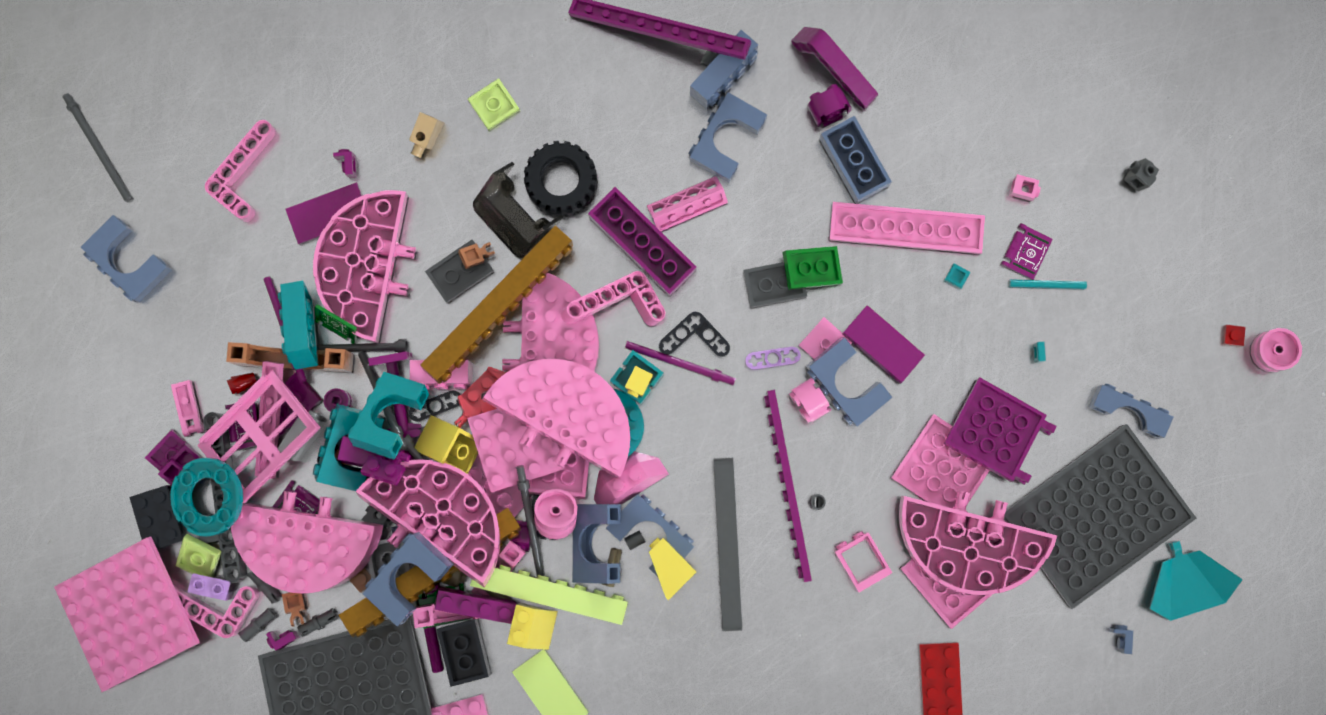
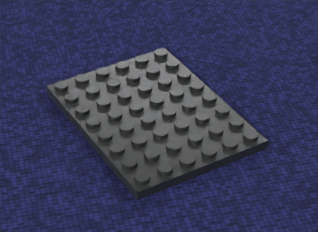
(1105, 512)
(348, 675)

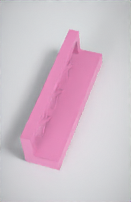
(689, 205)

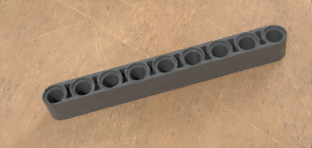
(727, 544)
(226, 545)

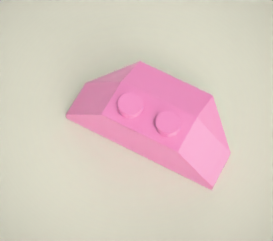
(639, 474)

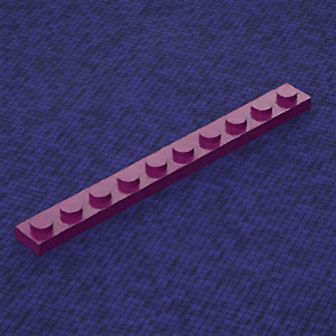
(661, 28)
(789, 493)

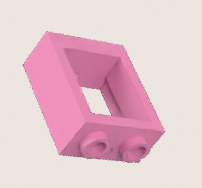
(871, 579)

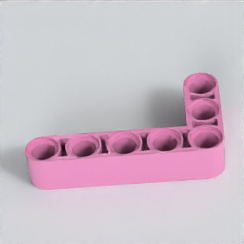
(238, 169)
(613, 295)
(221, 619)

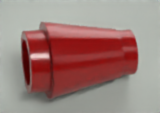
(241, 382)

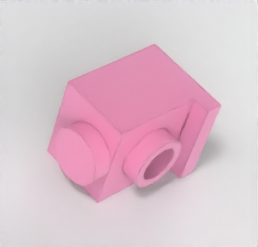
(1022, 181)

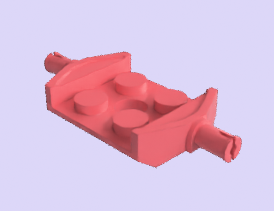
(471, 401)

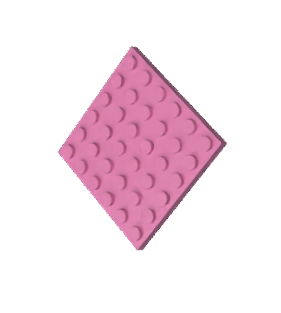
(126, 614)

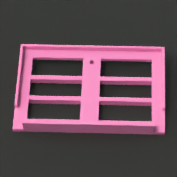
(253, 430)

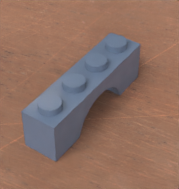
(1153, 420)

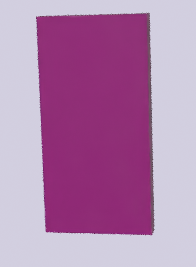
(312, 216)
(883, 344)

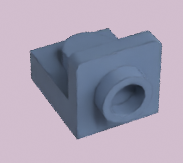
(1125, 642)

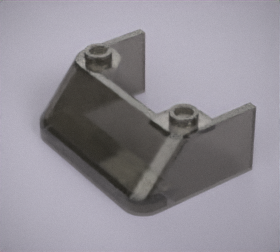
(506, 215)

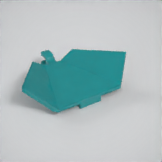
(1191, 584)

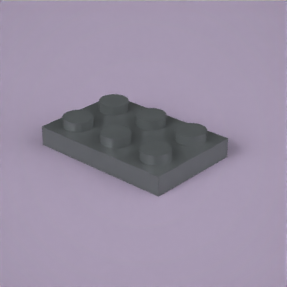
(451, 276)
(769, 285)

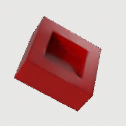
(1234, 335)

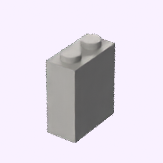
(296, 429)

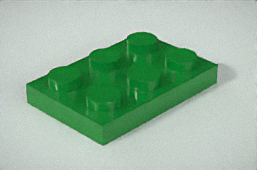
(812, 267)

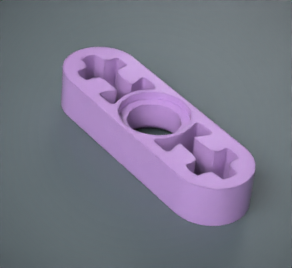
(786, 350)

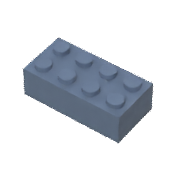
(720, 74)
(855, 159)

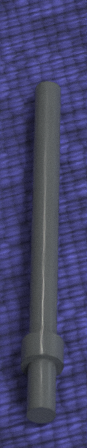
(387, 411)
(523, 486)

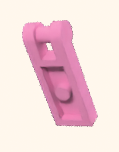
(187, 407)

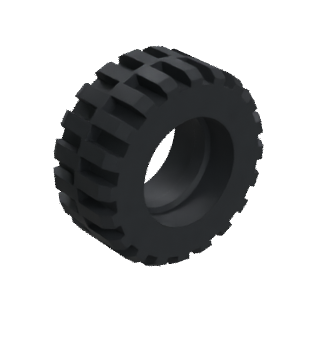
(555, 154)

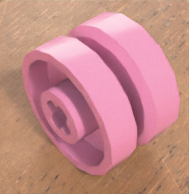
(1280, 340)
(555, 514)

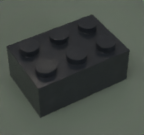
(156, 517)
(463, 652)

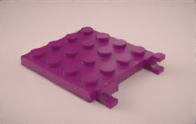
(997, 430)

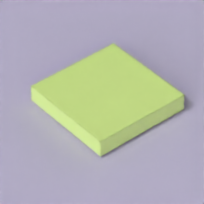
(493, 104)
(197, 556)

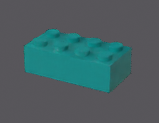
(298, 325)

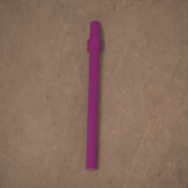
(276, 305)
(715, 374)

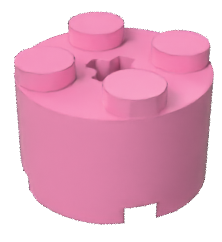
(811, 401)

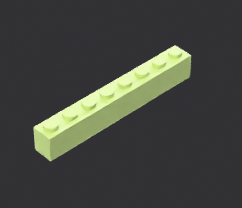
(556, 594)

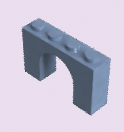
(730, 110)
(101, 249)
(824, 370)
(639, 511)
(585, 564)
(383, 589)

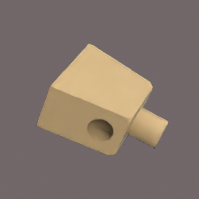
(430, 127)

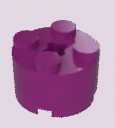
(828, 105)

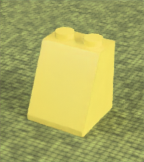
(447, 444)
(670, 567)
(532, 627)

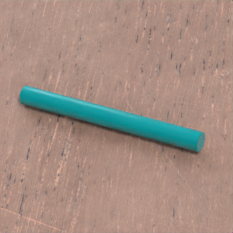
(1048, 284)

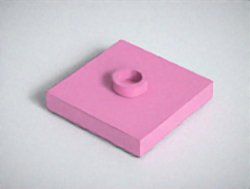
(821, 338)

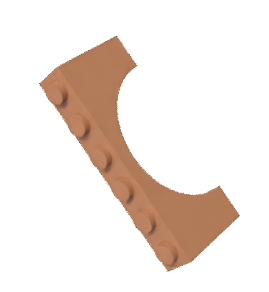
(253, 356)

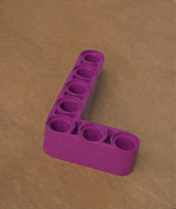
(820, 44)

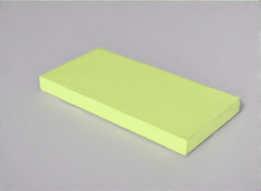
(548, 687)

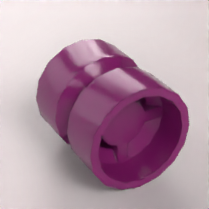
(337, 396)

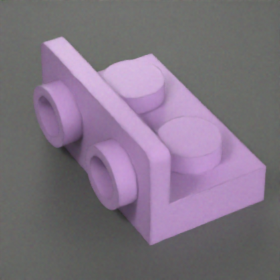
(210, 587)

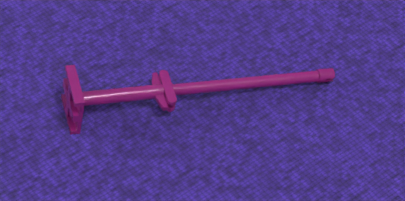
(399, 409)

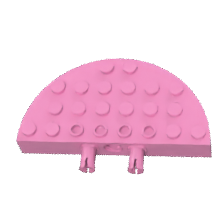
(358, 258)
(547, 334)
(569, 408)
(445, 509)
(301, 548)
(971, 550)

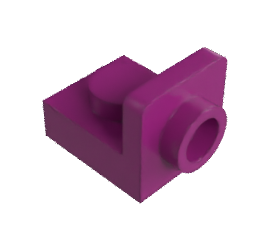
(349, 162)
(523, 539)
(285, 639)

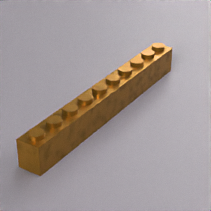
(497, 305)
(413, 584)

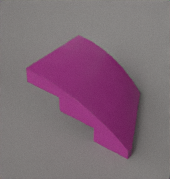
(306, 396)
(171, 455)

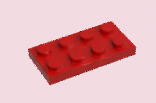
(940, 679)

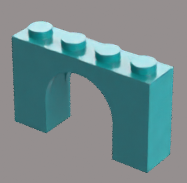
(388, 391)
(329, 469)

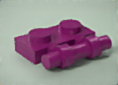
(385, 470)

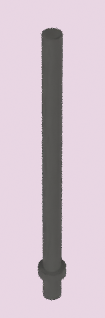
(72, 106)

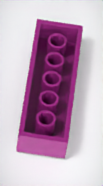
(642, 241)

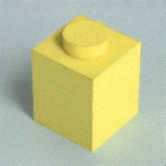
(638, 382)

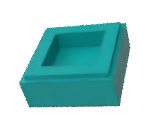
(957, 276)
(1039, 352)

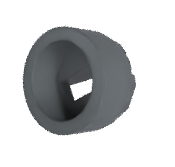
(820, 502)

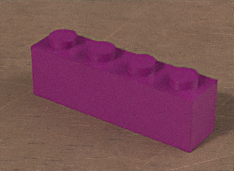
(474, 605)

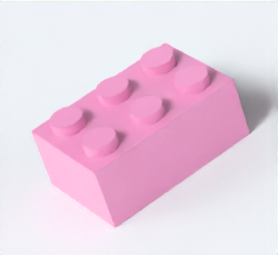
(460, 378)

